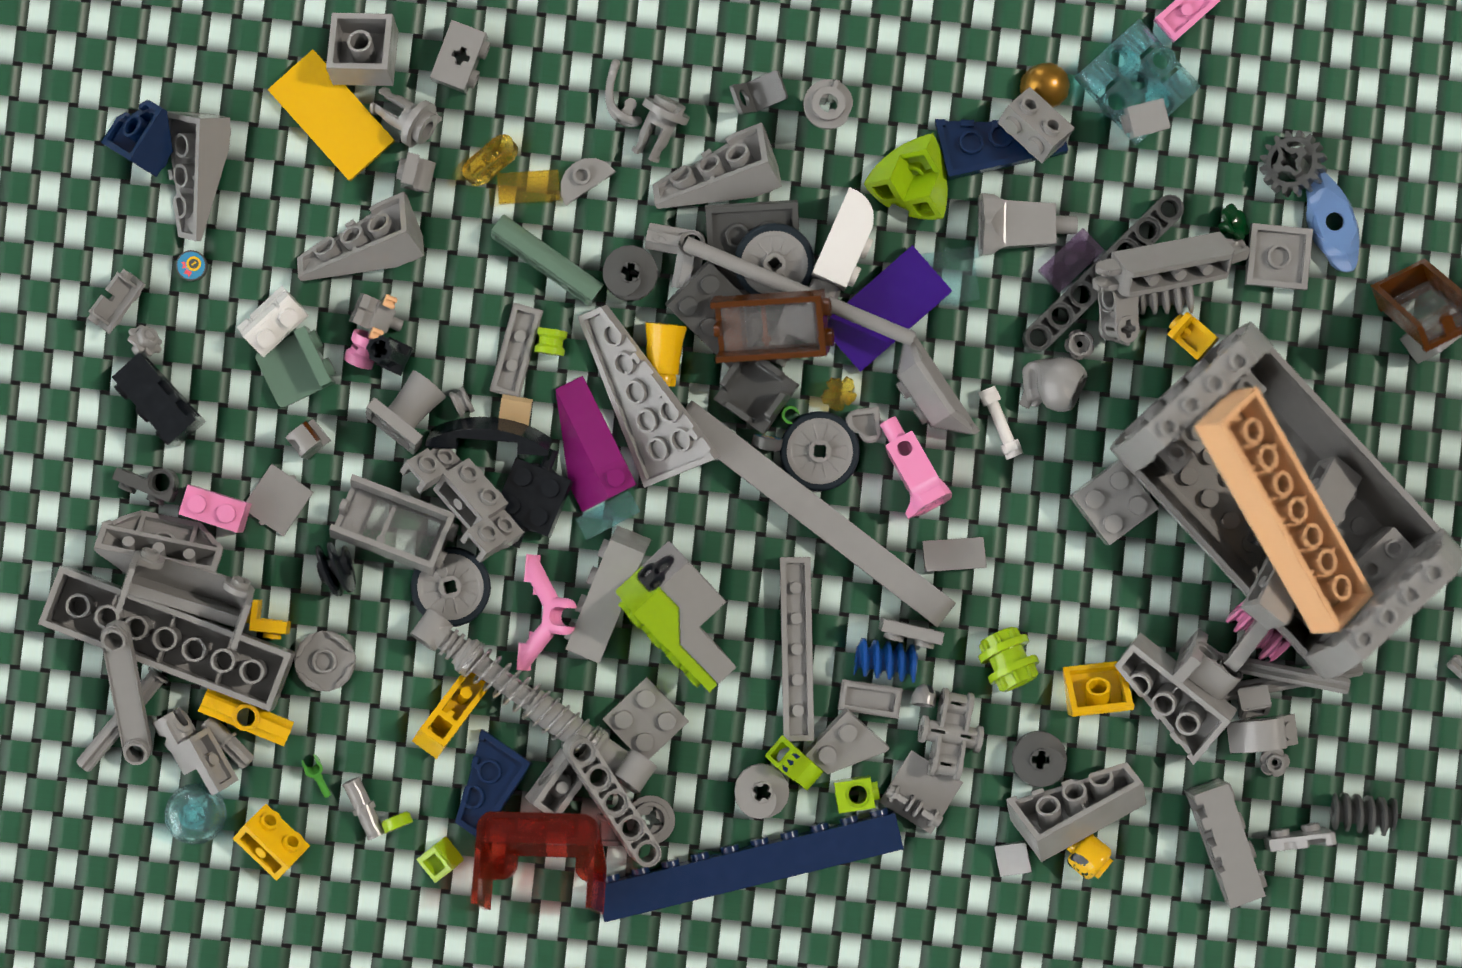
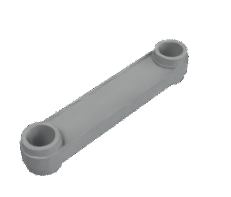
(126, 692)

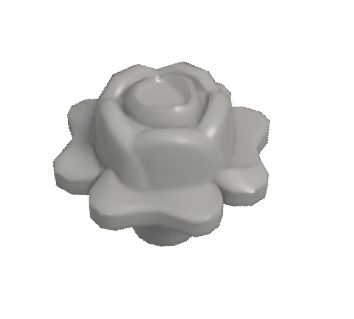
(144, 340)

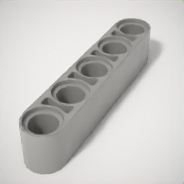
(622, 810)

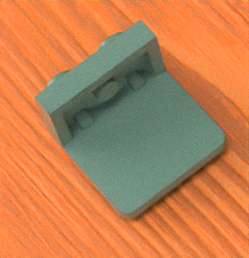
(296, 367)

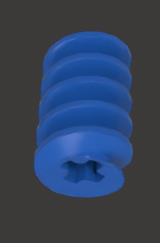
(886, 659)

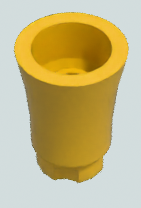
(665, 349)

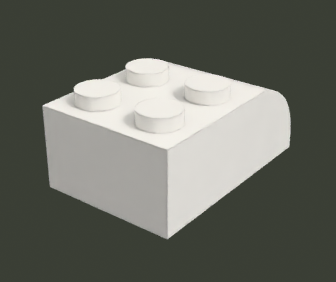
(846, 242)

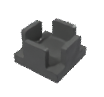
(755, 392)

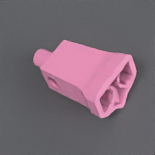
(914, 469)

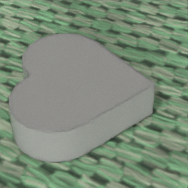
(865, 423)

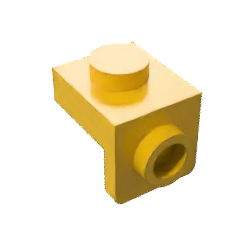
(1192, 335)
(270, 627)

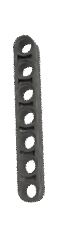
(1066, 301)

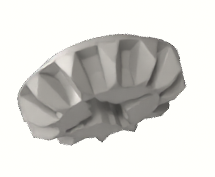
(663, 812)

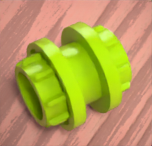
(1008, 659)

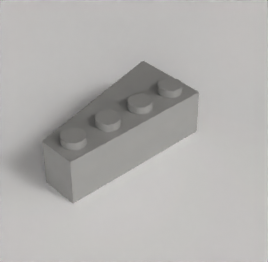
(600, 608)
(1184, 708)
(1076, 809)
(1226, 842)

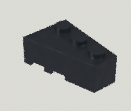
(157, 400)

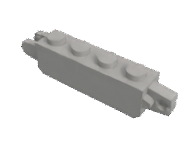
(1169, 265)

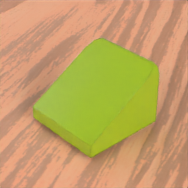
(440, 859)

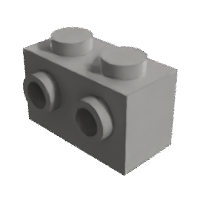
(1035, 125)

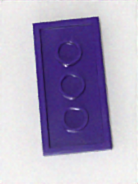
(898, 294)

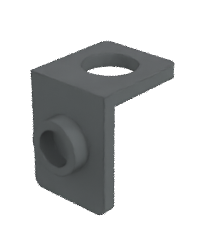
(759, 93)

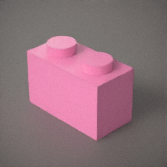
(215, 508)

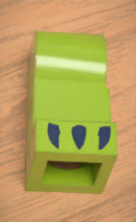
(794, 763)

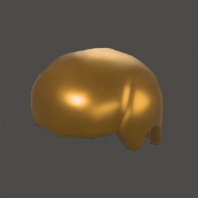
(1047, 81)

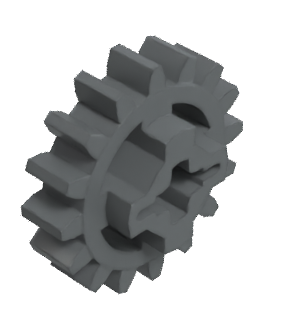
(1304, 156)

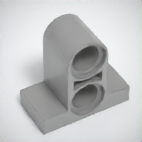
(1205, 667)

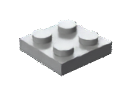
(1278, 256)
(922, 636)
(645, 719)

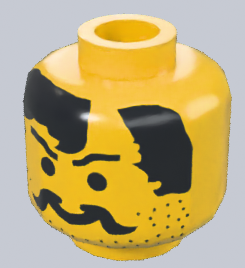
(1089, 857)

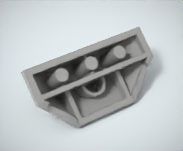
(931, 392)
(171, 536)

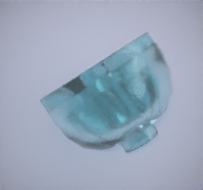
(194, 814)

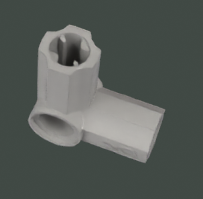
(672, 240)

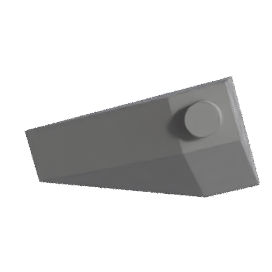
(197, 161)
(733, 172)
(376, 242)

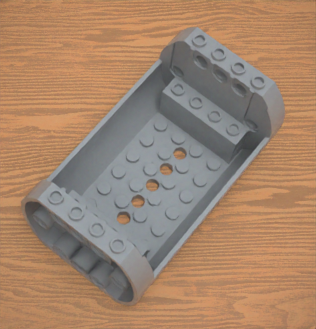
(1384, 528)

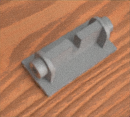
(124, 290)

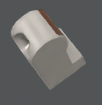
(308, 439)

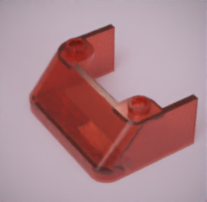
(513, 834)

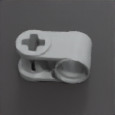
(1118, 312)

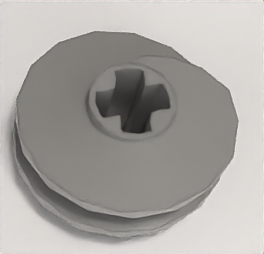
(765, 806)

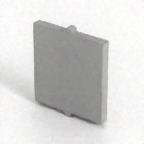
(278, 499)

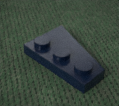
(492, 780)

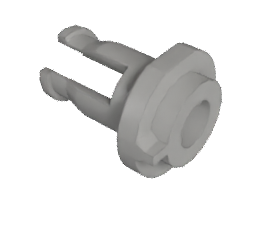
(823, 92)
(665, 114)
(415, 121)

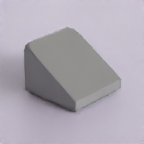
(1253, 701)
(1013, 858)

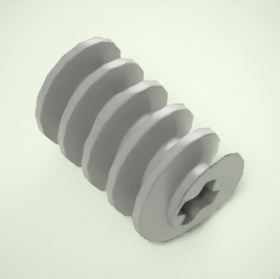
(1176, 297)

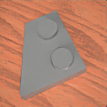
(844, 744)
(1310, 834)

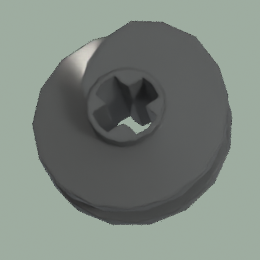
(616, 280)
(1029, 746)

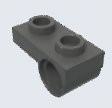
(131, 482)

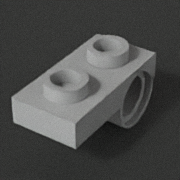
(415, 173)

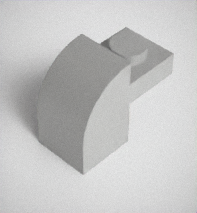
(1262, 734)

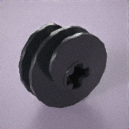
(337, 571)

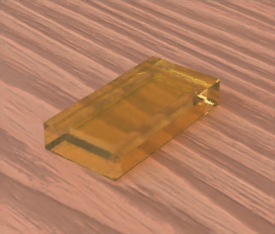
(528, 187)

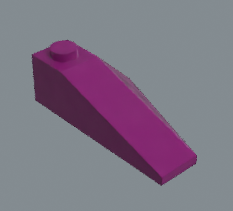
(590, 448)

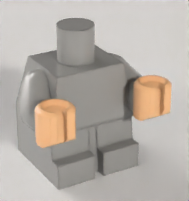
(376, 315)

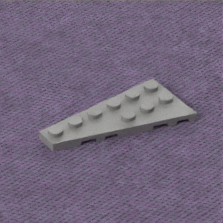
(651, 417)

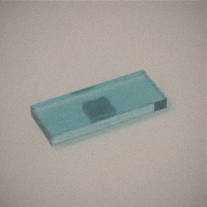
(607, 515)

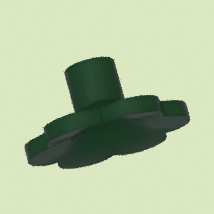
(1233, 222)

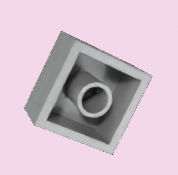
(362, 49)
(1113, 502)

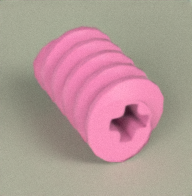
(1271, 645)

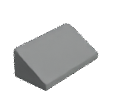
(954, 554)

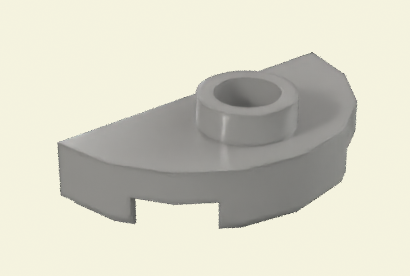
(583, 177)

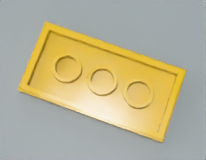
(331, 116)

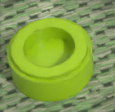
(397, 822)

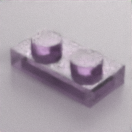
(1070, 260)

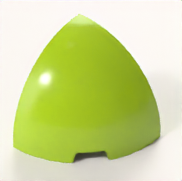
(912, 179)

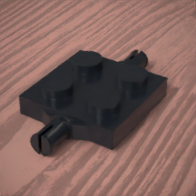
(535, 495)

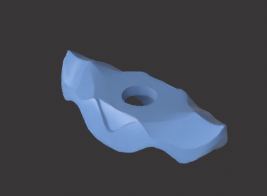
(1338, 246)

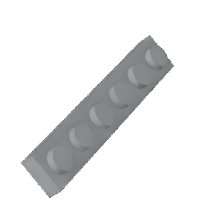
(797, 648)

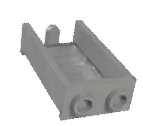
(394, 525)

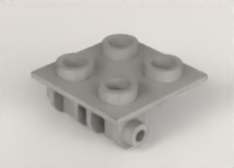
(920, 796)

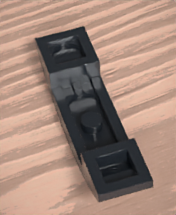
(529, 439)

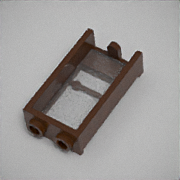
(1422, 303)
(772, 326)

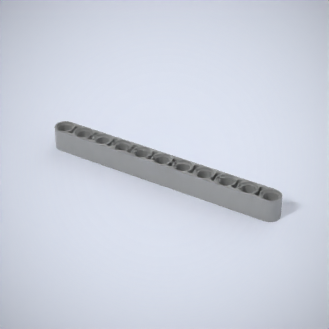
(823, 519)

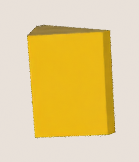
(1096, 689)

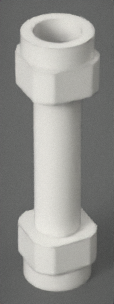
(1010, 447)

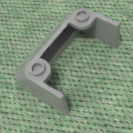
(188, 589)

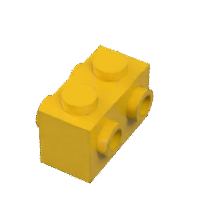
(271, 842)

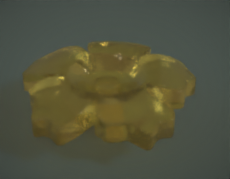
(839, 394)

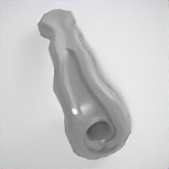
(625, 116)

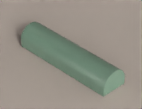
(546, 260)

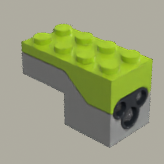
(670, 605)

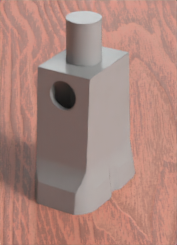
(1019, 224)

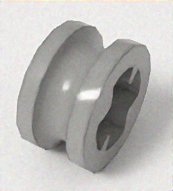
(461, 401)

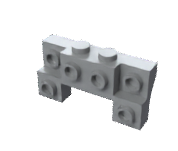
(468, 497)

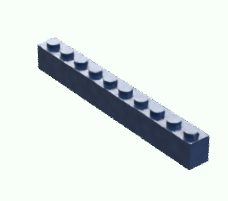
(751, 865)

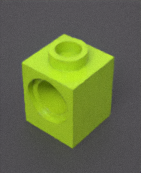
(842, 789)

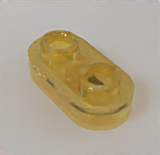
(490, 160)

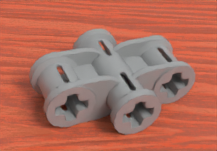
(949, 745)

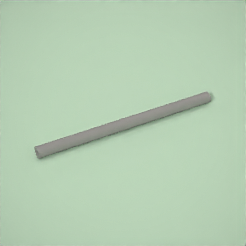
(785, 284)

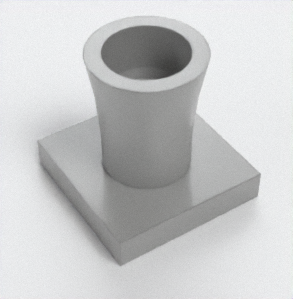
(406, 411)

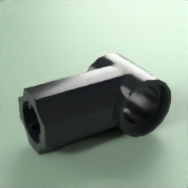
(389, 353)

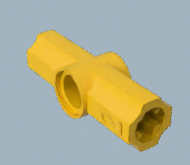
(265, 725)

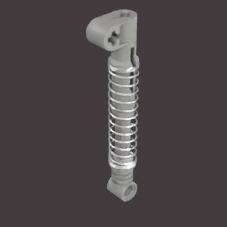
(468, 656)

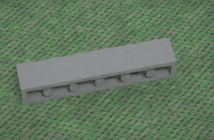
(1268, 597)

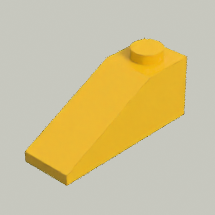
(449, 715)

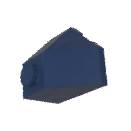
(142, 137)

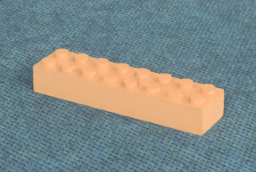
(1284, 510)

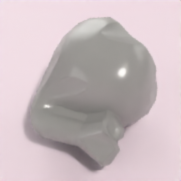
(1053, 382)

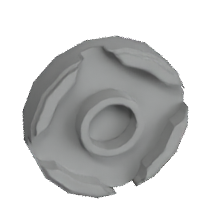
(325, 661)

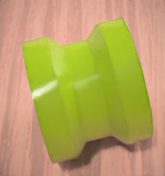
(550, 341)

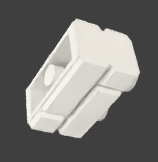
(272, 321)

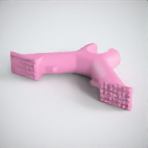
(551, 614)

